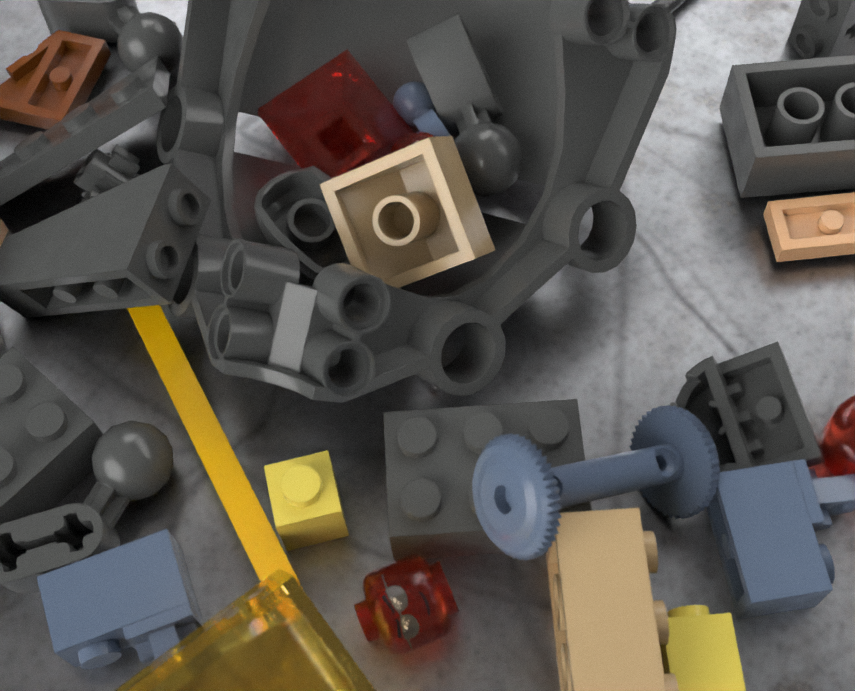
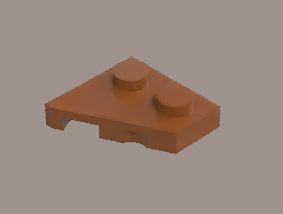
(52, 79)

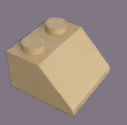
(408, 213)

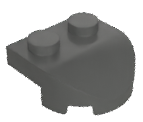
(751, 409)

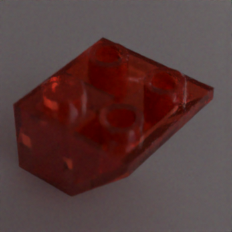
(334, 118)

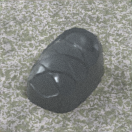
(297, 217)

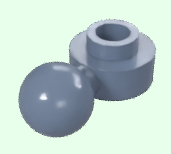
(417, 109)

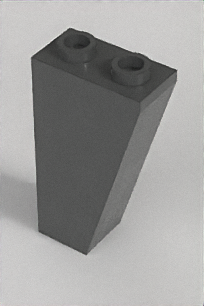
(106, 251)

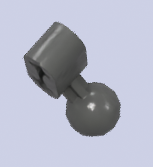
(138, 34)
(467, 105)
(129, 465)

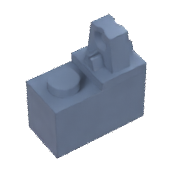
(767, 535)
(119, 601)

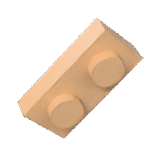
(811, 226)

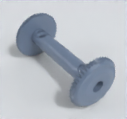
(522, 495)

